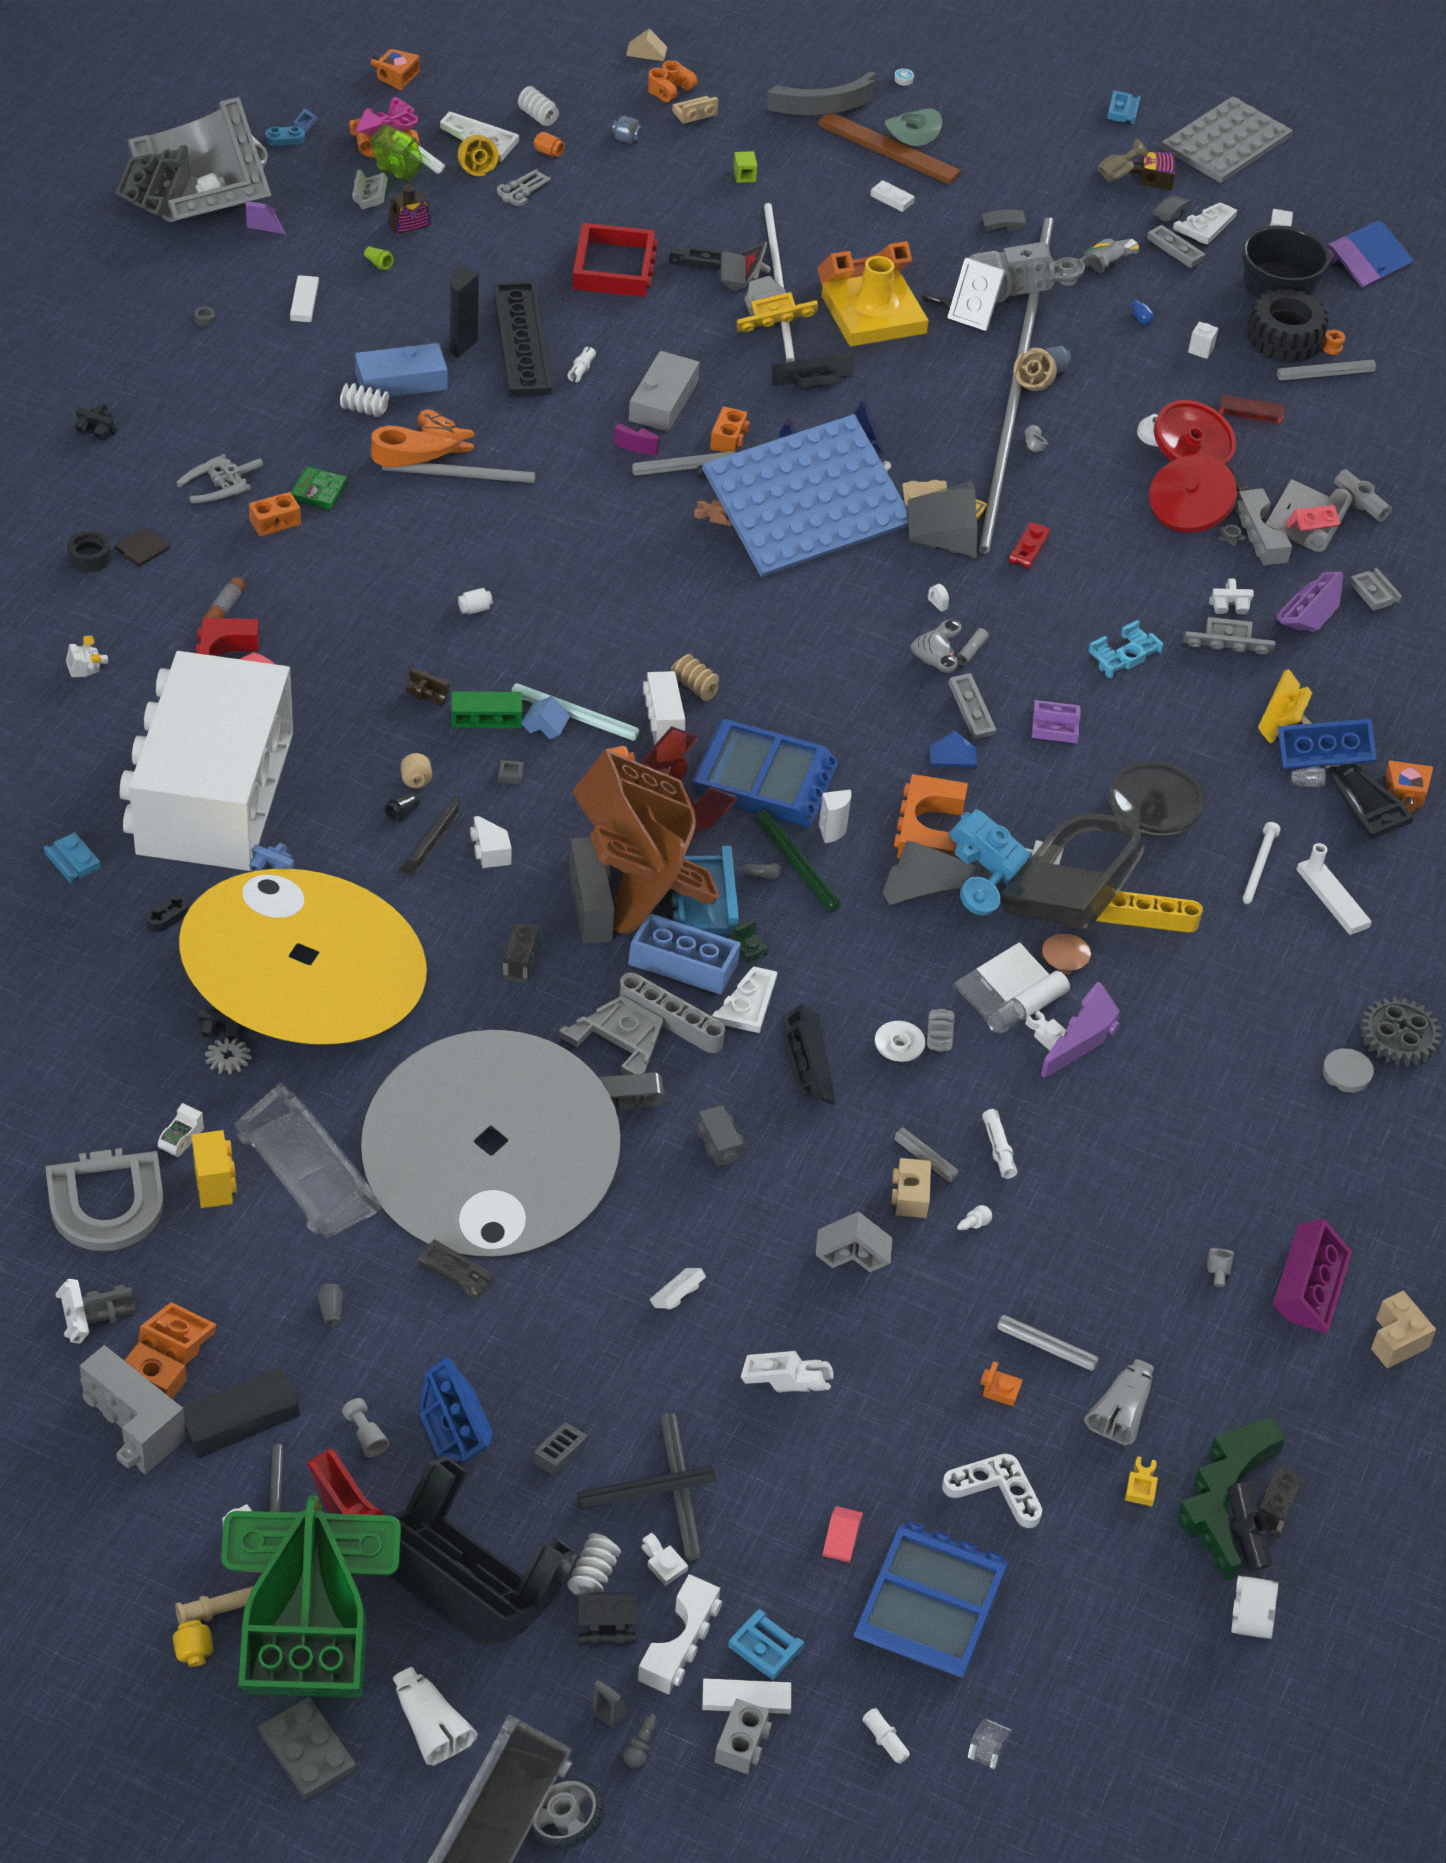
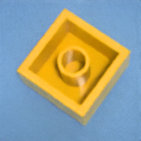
(213, 1168)

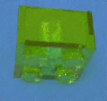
(396, 152)

